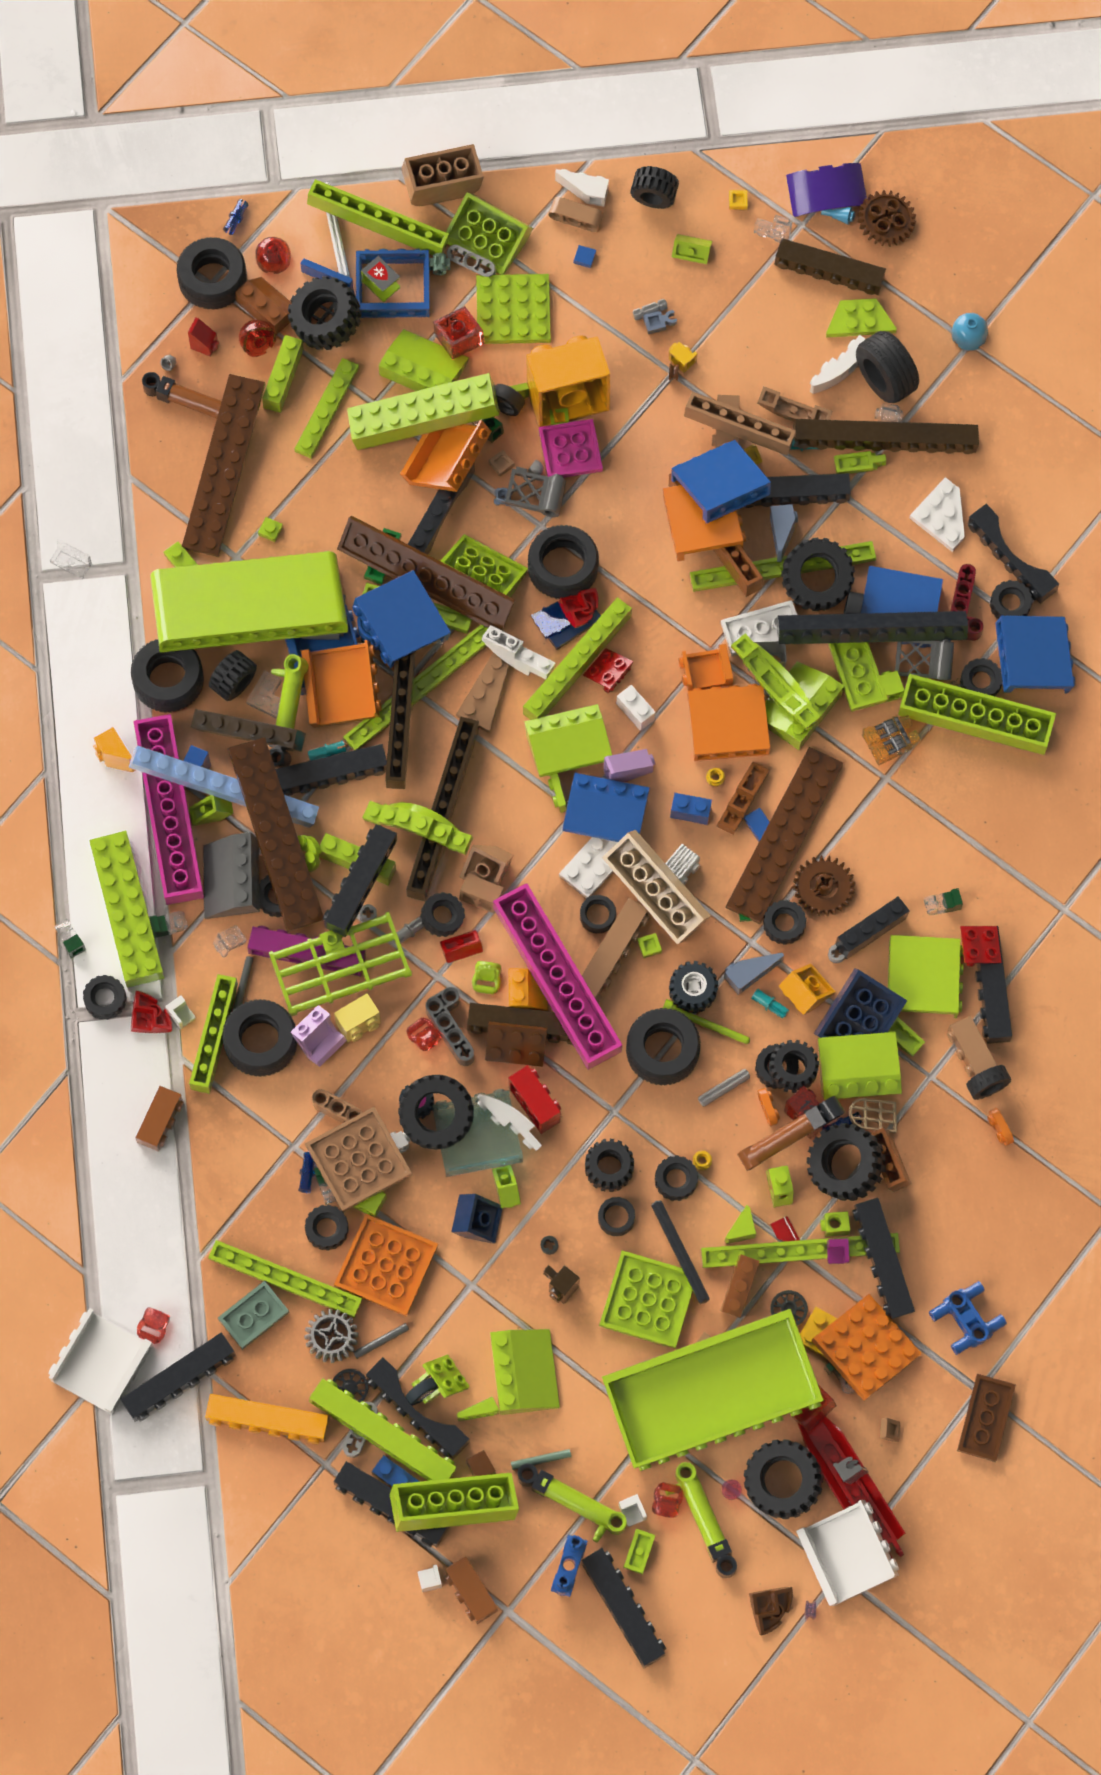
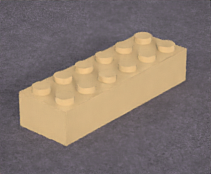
(656, 886)

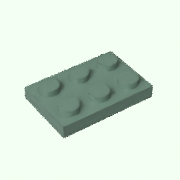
(253, 1315)

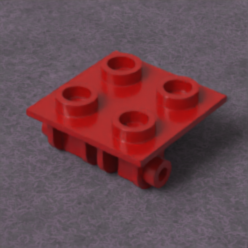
(608, 669)
(980, 944)

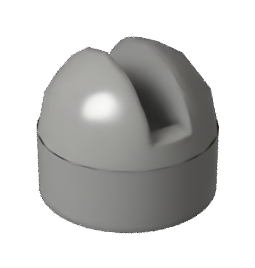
(166, 360)
(536, 468)

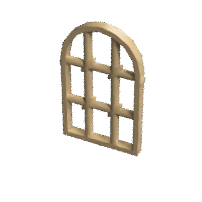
(864, 1119)

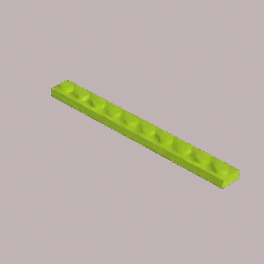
(770, 568)
(422, 685)
(782, 1251)

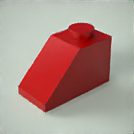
(202, 338)

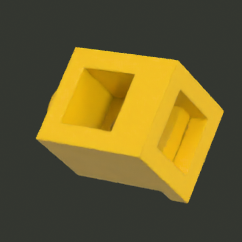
(682, 355)

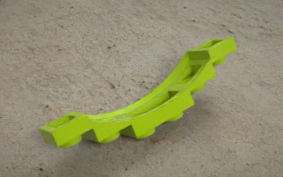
(776, 681)
(420, 822)

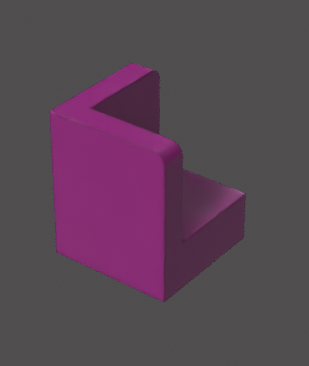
(838, 1251)

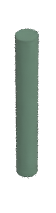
(542, 1458)

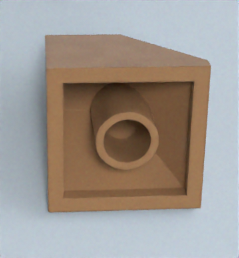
(487, 863)

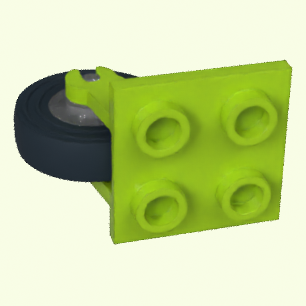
(444, 1380)

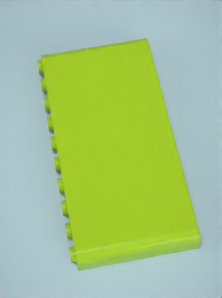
(248, 601)
(713, 1390)

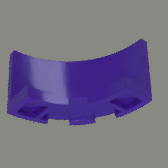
(826, 188)

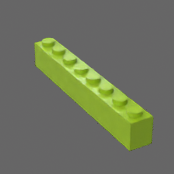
(376, 218)
(577, 660)
(380, 1432)

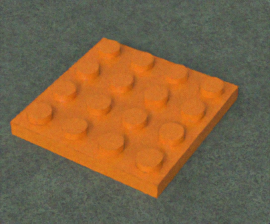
(386, 1265)
(866, 1347)

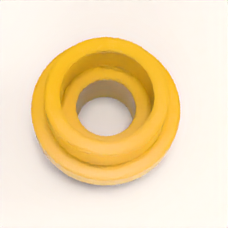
(718, 772)
(702, 1154)

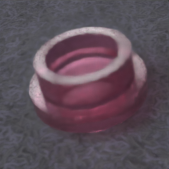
(731, 1489)

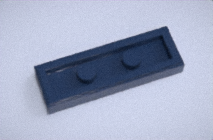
(571, 633)

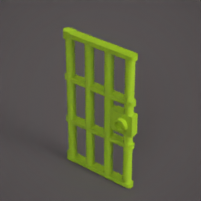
(334, 950)

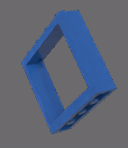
(393, 310)

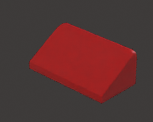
(461, 946)

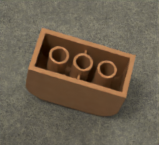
(442, 175)

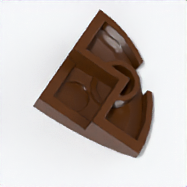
(769, 1607)

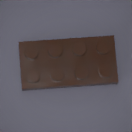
(986, 1417)

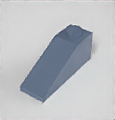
(783, 525)
(748, 971)

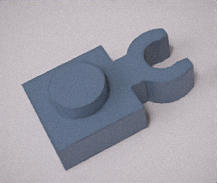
(657, 322)

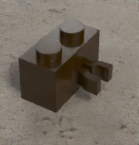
(562, 1283)

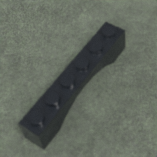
(435, 515)
(1039, 581)
(447, 1437)

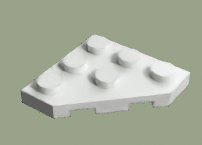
(942, 515)

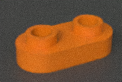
(771, 1114)
(1004, 1134)

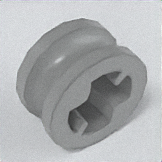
(363, 910)
(831, 957)

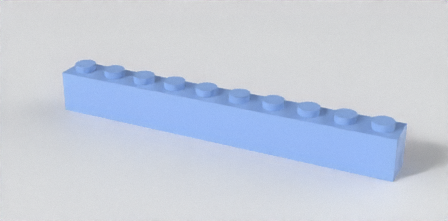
(209, 782)

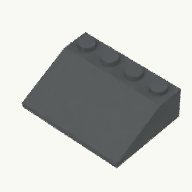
(231, 876)

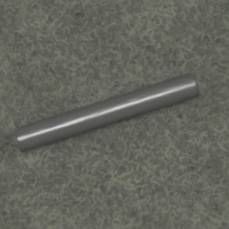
(243, 981)
(381, 1340)

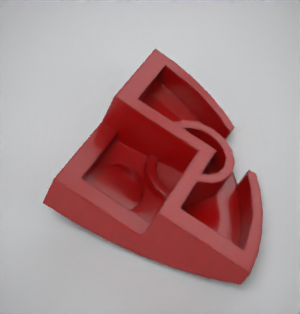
(580, 607)
(148, 1016)

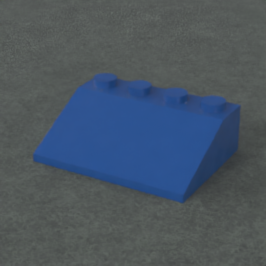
(604, 807)

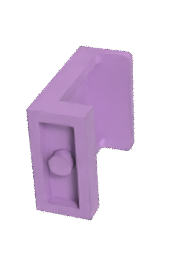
(318, 1036)

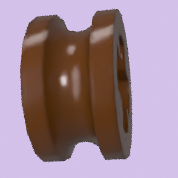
(673, 371)

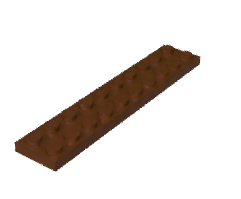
(223, 465)
(439, 579)
(275, 834)
(784, 835)

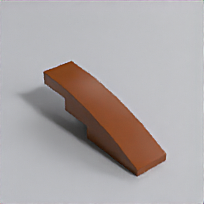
(743, 798)

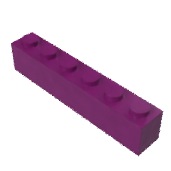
(265, 940)

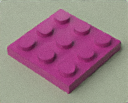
(570, 448)

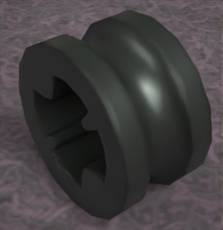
(546, 1250)

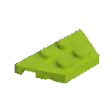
(859, 318)

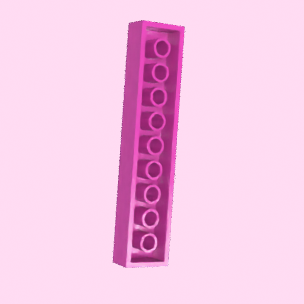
(169, 817)
(557, 976)

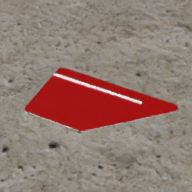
(784, 1230)

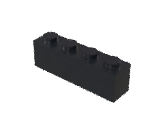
(872, 927)

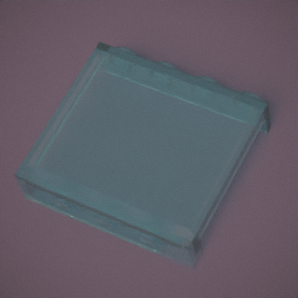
(484, 1144)

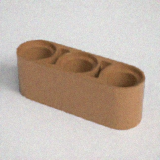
(575, 214)
(331, 1102)

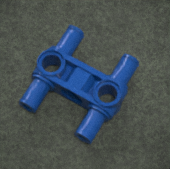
(967, 1317)
(564, 1579)

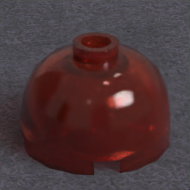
(273, 255)
(256, 337)

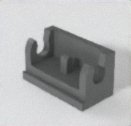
(850, 1472)

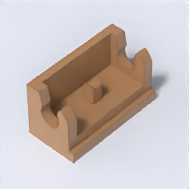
(480, 892)

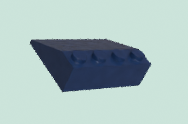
(861, 1008)

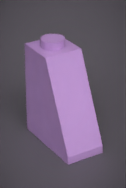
(628, 765)

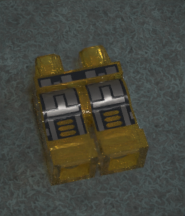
(890, 738)

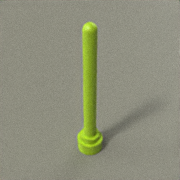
(708, 1024)

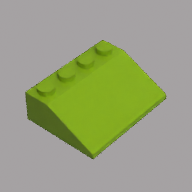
(488, 232)
(420, 363)
(485, 565)
(823, 694)
(568, 740)
(859, 1065)
(524, 1370)

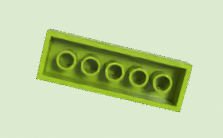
(454, 1502)

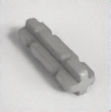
(650, 308)

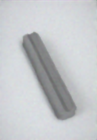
(724, 1087)

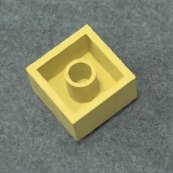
(357, 1018)

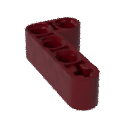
(963, 600)

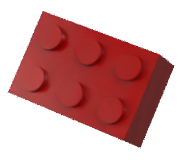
(534, 1099)

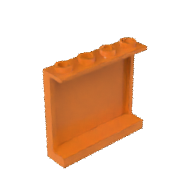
(445, 456)
(691, 532)
(341, 685)
(728, 722)

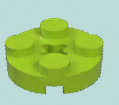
(312, 851)

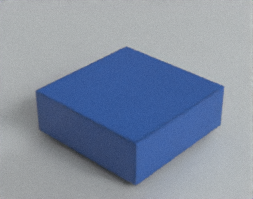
(584, 256)

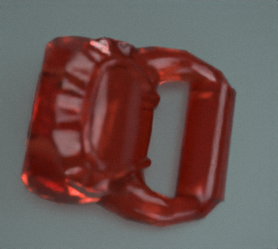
(427, 1037)
(155, 1320)
(665, 1505)

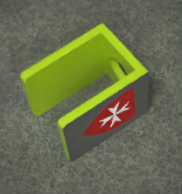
(380, 279)

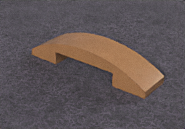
(789, 408)

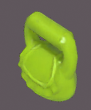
(488, 972)

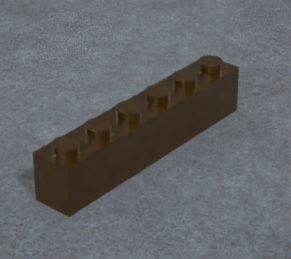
(829, 266)
(248, 730)
(481, 1014)

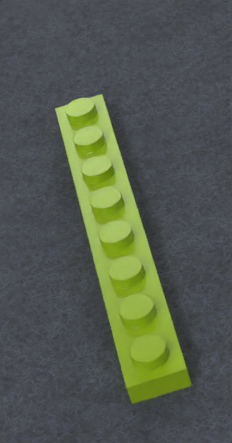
(285, 1278)

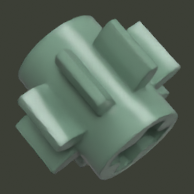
(439, 264)

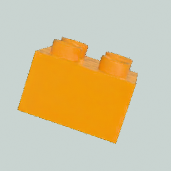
(569, 378)

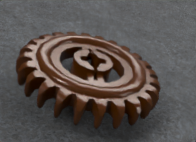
(838, 875)

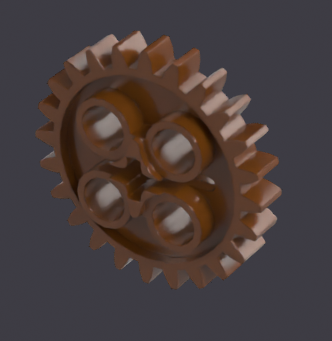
(886, 218)

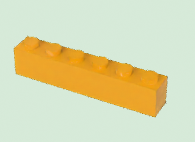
(267, 1418)

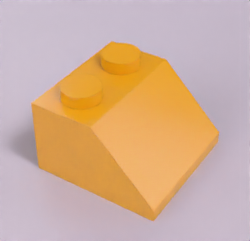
(112, 750)
(806, 988)
(525, 991)

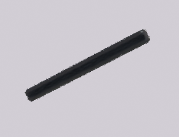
(680, 1252)

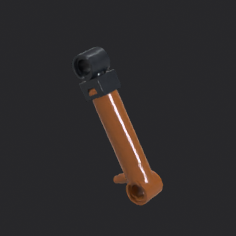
(168, 390)
(791, 1133)

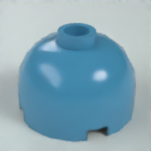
(969, 331)

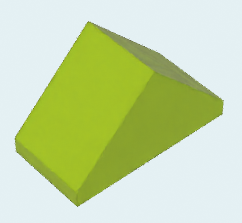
(743, 1228)

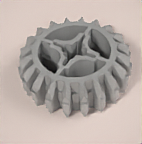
(334, 1319)

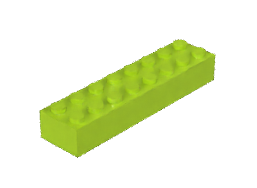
(423, 411)
(977, 714)
(126, 909)

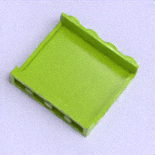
(926, 973)

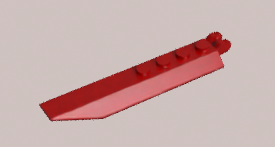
(831, 1447)

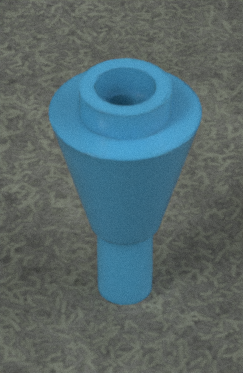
(844, 215)

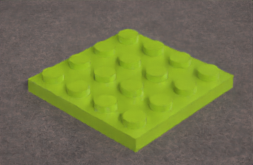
(514, 308)
(647, 1300)

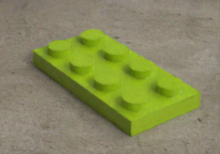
(858, 674)

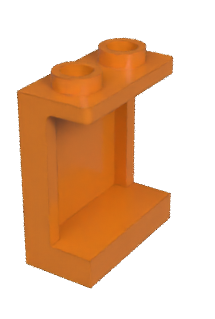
(706, 669)

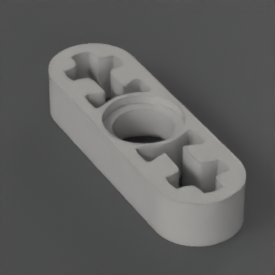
(485, 262)
(349, 1441)

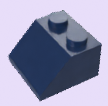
(477, 1218)

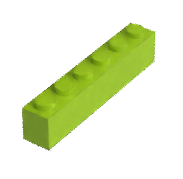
(211, 1038)

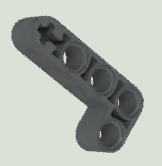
(452, 1029)

